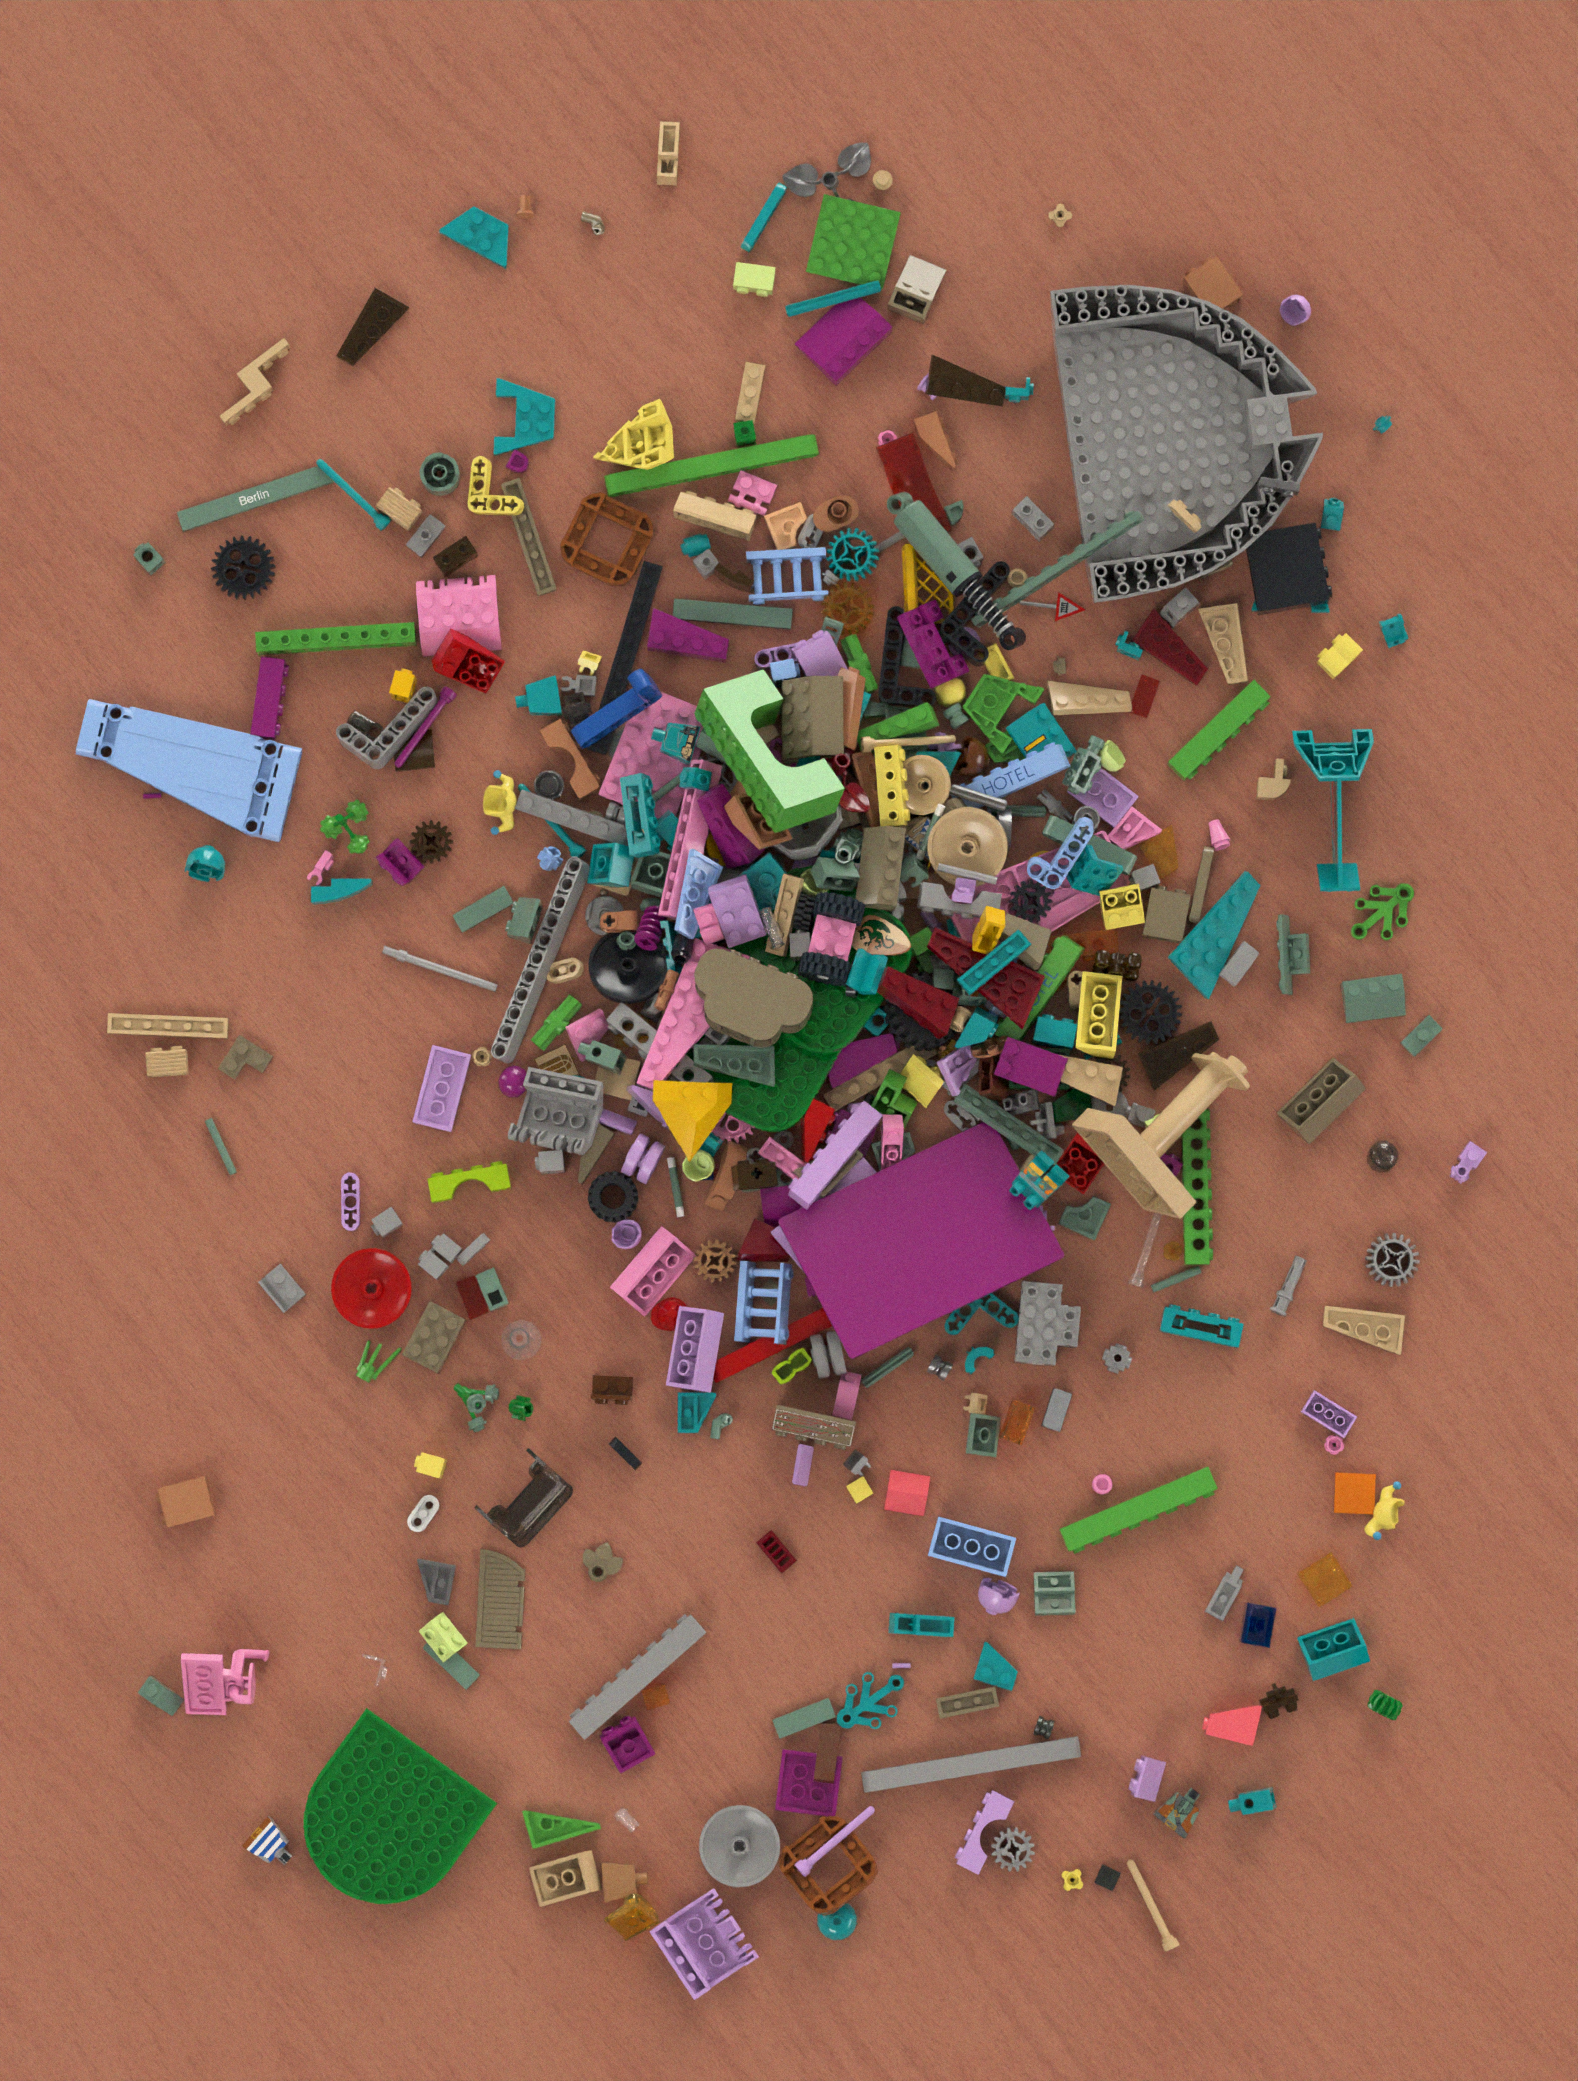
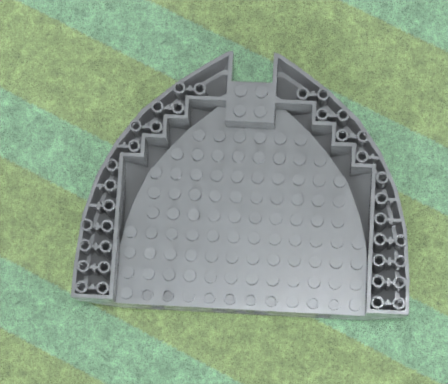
(1167, 407)

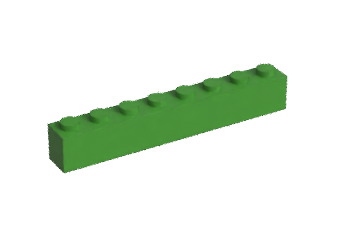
(1138, 1509)

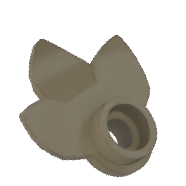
(601, 1559)

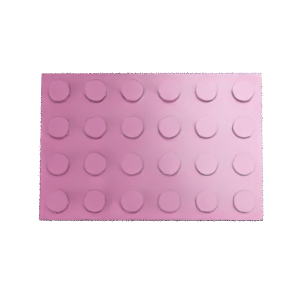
(641, 754)

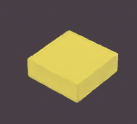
(859, 1489)

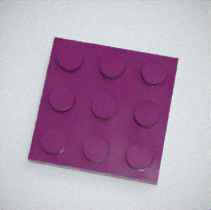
(797, 1787)

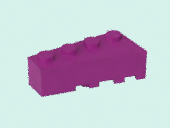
(684, 639)
(732, 843)

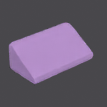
(617, 1122)
(802, 1465)

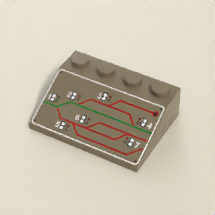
(813, 1426)

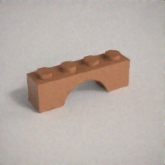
(558, 738)

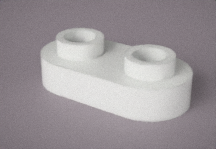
(423, 1513)

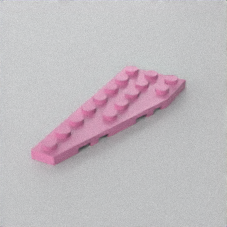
(681, 1024)

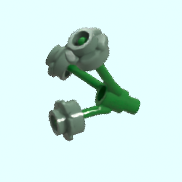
(475, 1403)

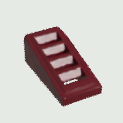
(764, 1539)

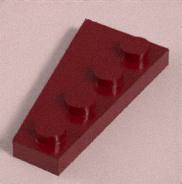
(1167, 647)

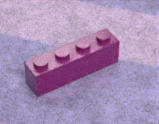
(268, 698)

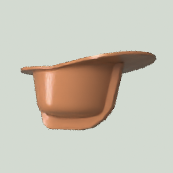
(835, 513)

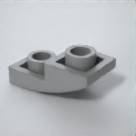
(1239, 963)

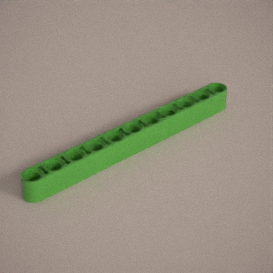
(712, 465)

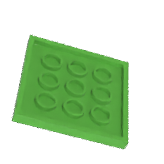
(853, 241)

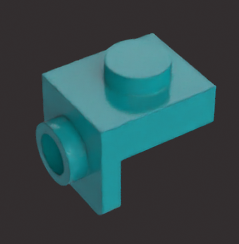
(1017, 394)
(1332, 514)
(695, 778)

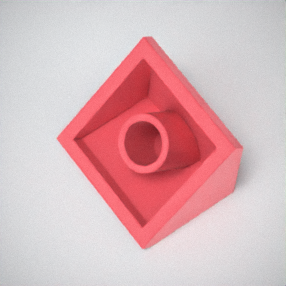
(907, 1493)

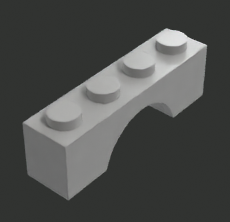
(933, 897)

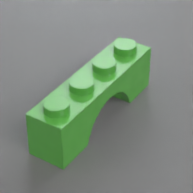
(911, 721)

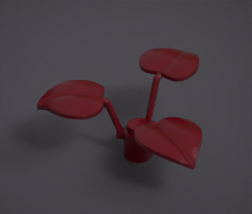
(854, 797)

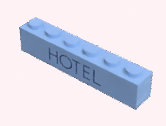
(1019, 773)

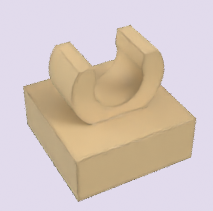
(977, 1403)

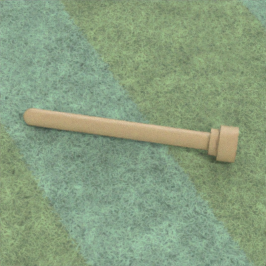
(868, 743)
(1168, 1940)

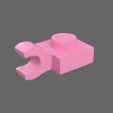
(323, 864)

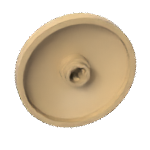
(969, 841)

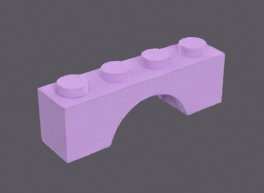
(995, 1808)

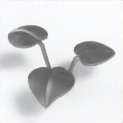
(803, 177)

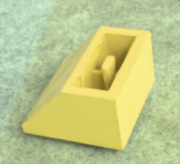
(1121, 906)

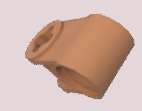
(622, 920)

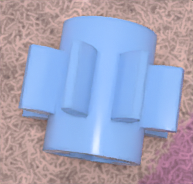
(550, 858)

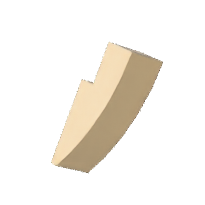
(668, 153)

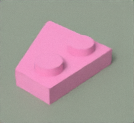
(1133, 830)
(587, 1029)

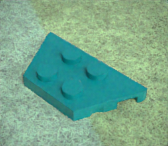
(480, 234)

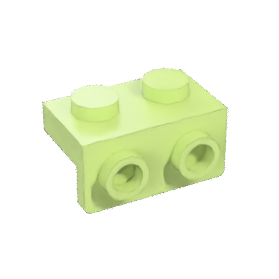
(443, 1637)

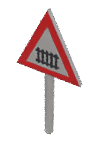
(1064, 607)

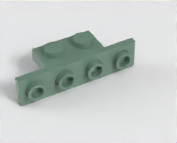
(1293, 954)

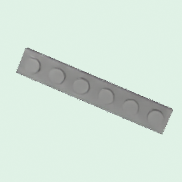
(572, 817)

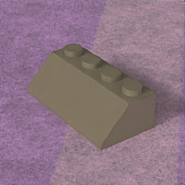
(880, 867)
(1321, 1100)

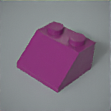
(777, 1204)

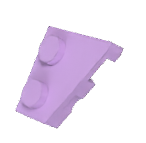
(956, 1068)

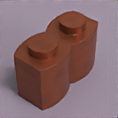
(991, 1085)

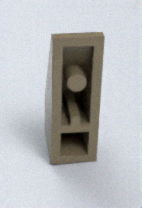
(590, 1158)

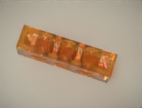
(1107, 937)

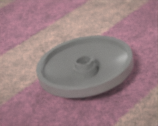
(739, 1846)

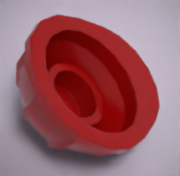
(665, 1313)

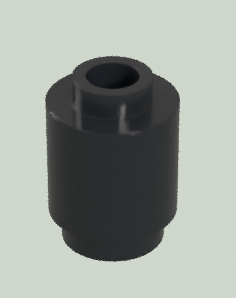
(681, 949)

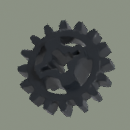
(1024, 895)

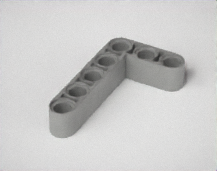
(390, 733)

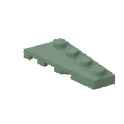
(737, 1061)

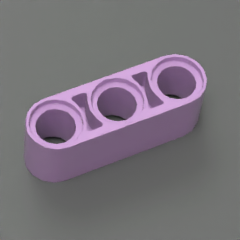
(772, 654)

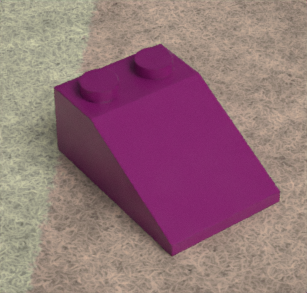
(1031, 1066)

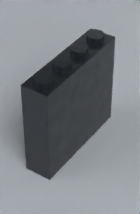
(1288, 569)

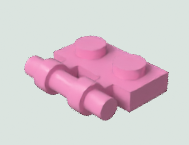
(755, 488)

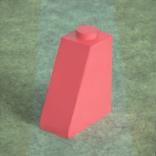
(1234, 1725)

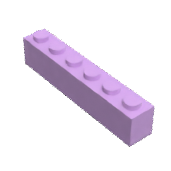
(834, 1155)

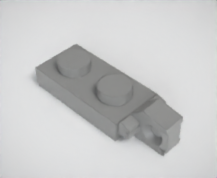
(1225, 1594)

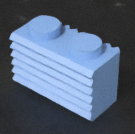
(783, 671)

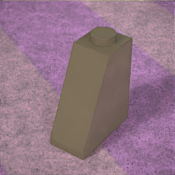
(1036, 935)

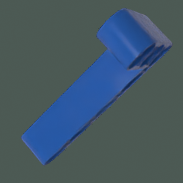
(618, 711)

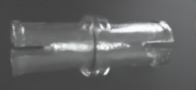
(771, 928)

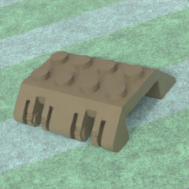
(811, 718)

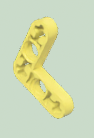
(483, 494)

